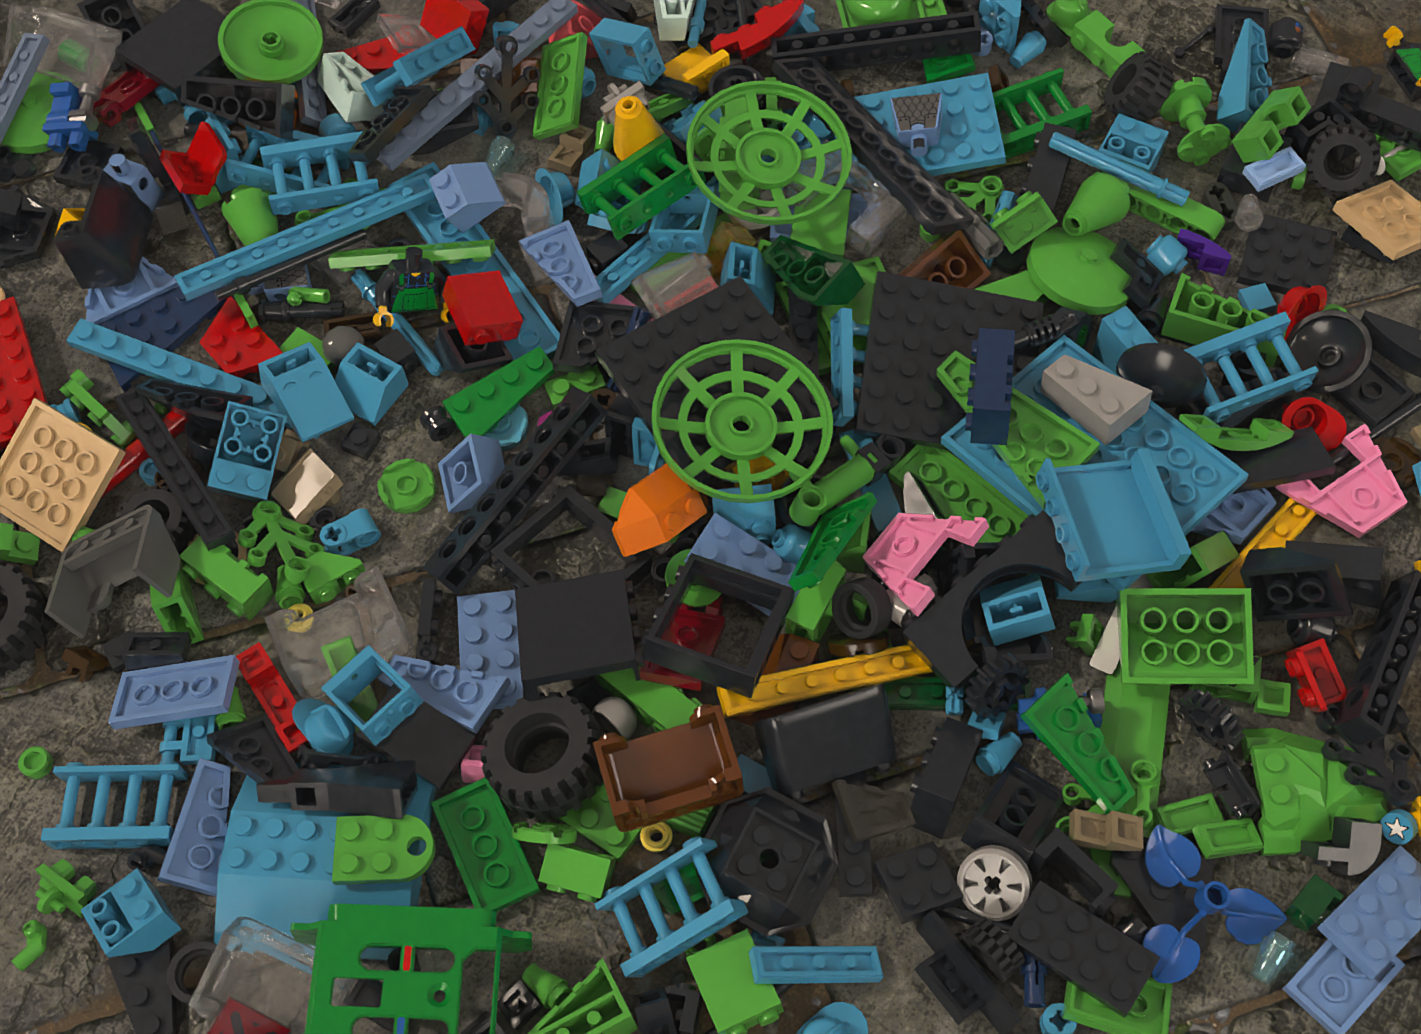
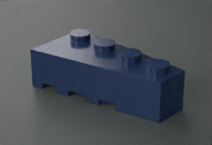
(992, 386)

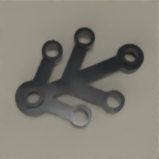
(506, 91)
(1395, 785)

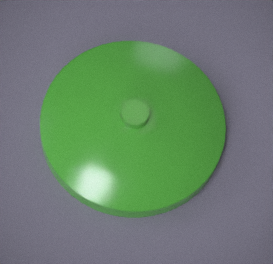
(271, 41)
(25, 129)
(1077, 271)

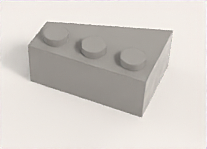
(1095, 397)

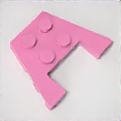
(1357, 498)
(909, 545)

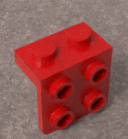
(199, 167)
(1316, 675)

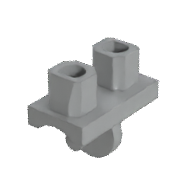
(616, 94)

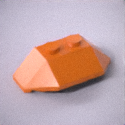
(657, 511)

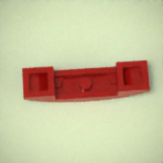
(272, 694)

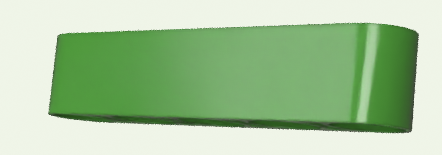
(1171, 216)

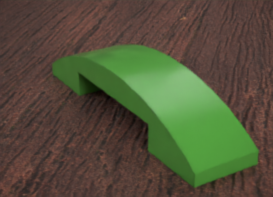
(1260, 435)

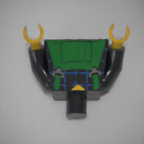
(1404, 63)
(408, 287)

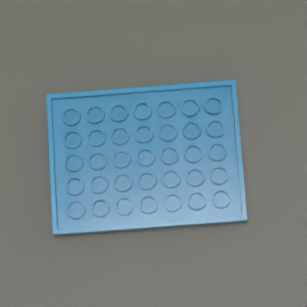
(1189, 467)

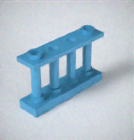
(418, 65)
(314, 151)
(244, 173)
(1246, 340)
(842, 358)
(128, 833)
(696, 926)

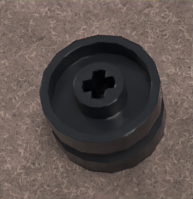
(735, 75)

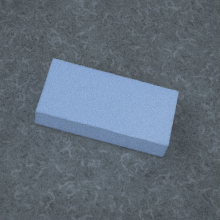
(1274, 170)

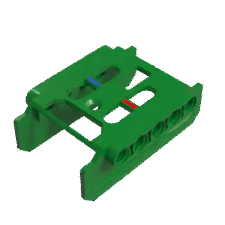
(404, 992)

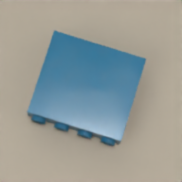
(1113, 518)

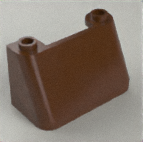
(670, 770)

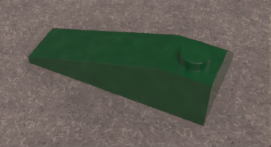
(814, 273)

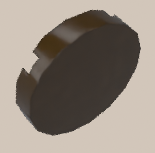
(1399, 458)
(844, 646)

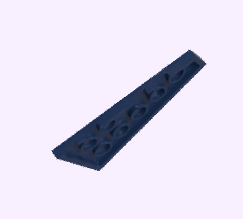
(162, 323)

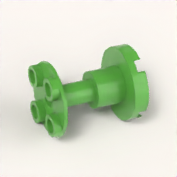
(1187, 105)

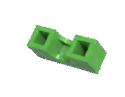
(1093, 38)
(1260, 135)

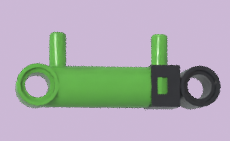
(863, 469)

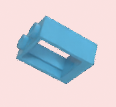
(612, 36)
(685, 240)
(367, 667)

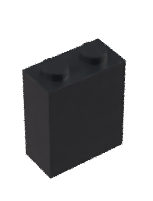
(1233, 166)

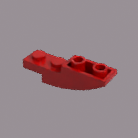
(769, 23)

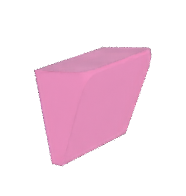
(472, 766)

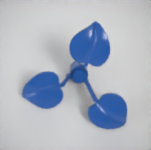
(1248, 913)

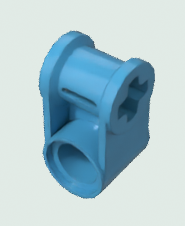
(350, 533)

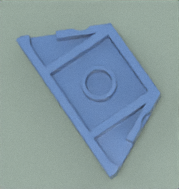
(110, 301)
(1238, 515)

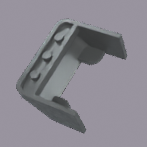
(107, 558)

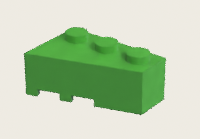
(227, 578)

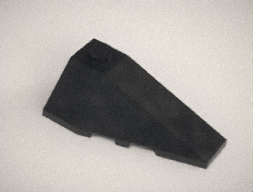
(195, 403)

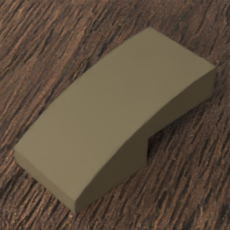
(571, 149)
(1106, 832)

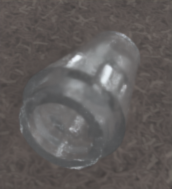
(1249, 213)

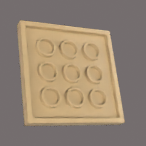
(54, 474)

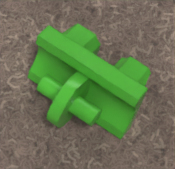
(58, 893)

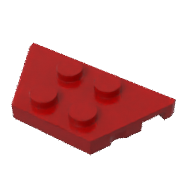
(234, 344)

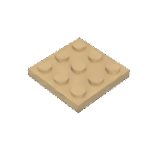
(1385, 218)

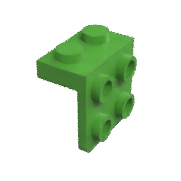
(1023, 221)

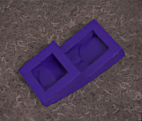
(1210, 255)

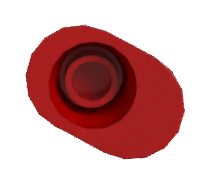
(1302, 302)
(1311, 412)

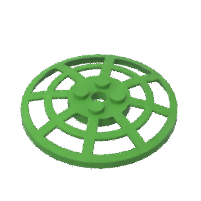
(769, 142)
(746, 408)

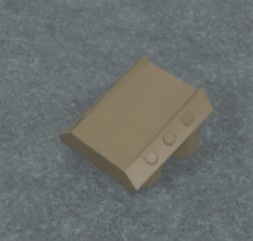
(306, 488)

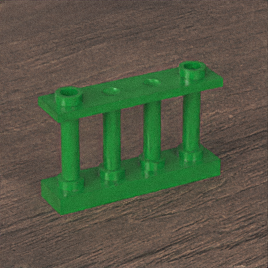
(1029, 90)
(628, 174)

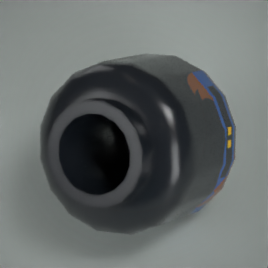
(1285, 37)

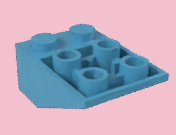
(304, 391)
(246, 452)

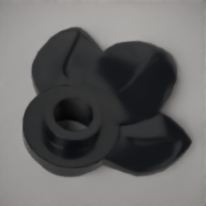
(15, 164)

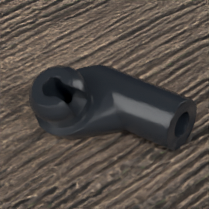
(146, 857)

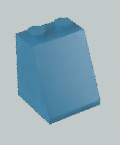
(1117, 334)

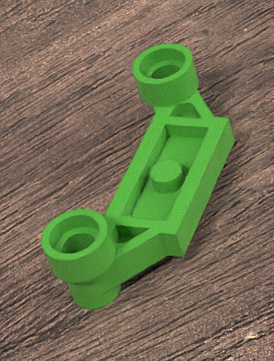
(77, 389)

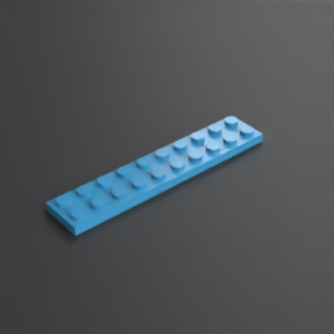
(435, 228)

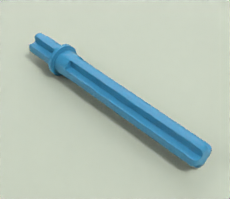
(1119, 169)
(424, 352)

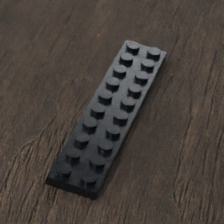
(878, 149)

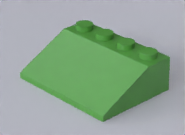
(1185, 636)

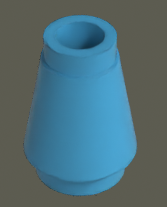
(1028, 48)
(996, 755)

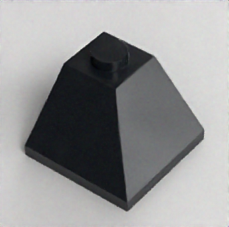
(461, 358)

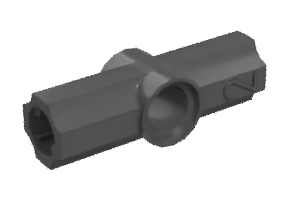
(980, 234)

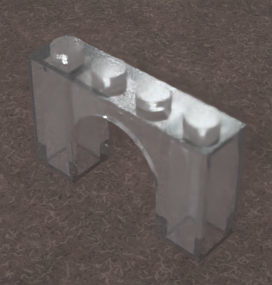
(876, 221)

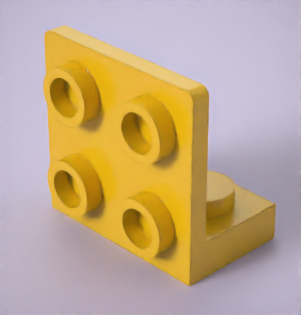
(696, 66)

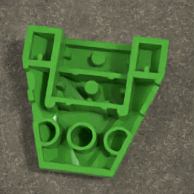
(1302, 790)

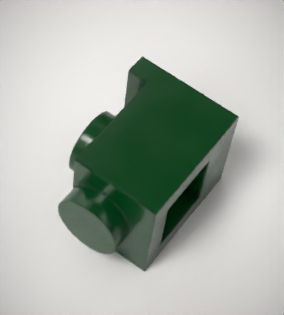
(1313, 903)

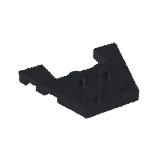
(150, 156)

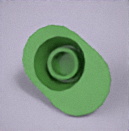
(1067, 13)

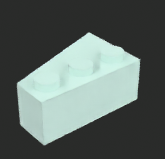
(673, 18)
(341, 82)

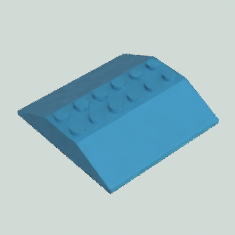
(281, 865)

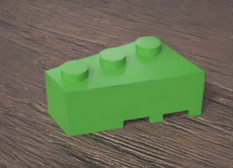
(590, 1009)

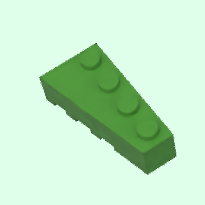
(727, 152)
(1202, 315)
(651, 701)

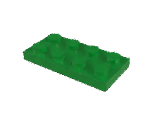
(484, 847)

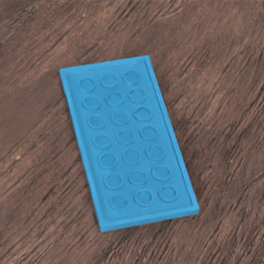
(968, 130)

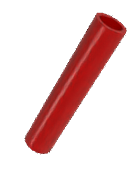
(136, 454)

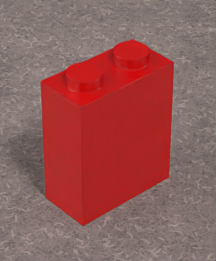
(447, 15)
(482, 307)

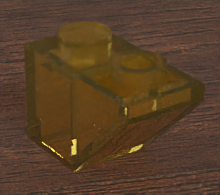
(720, 241)

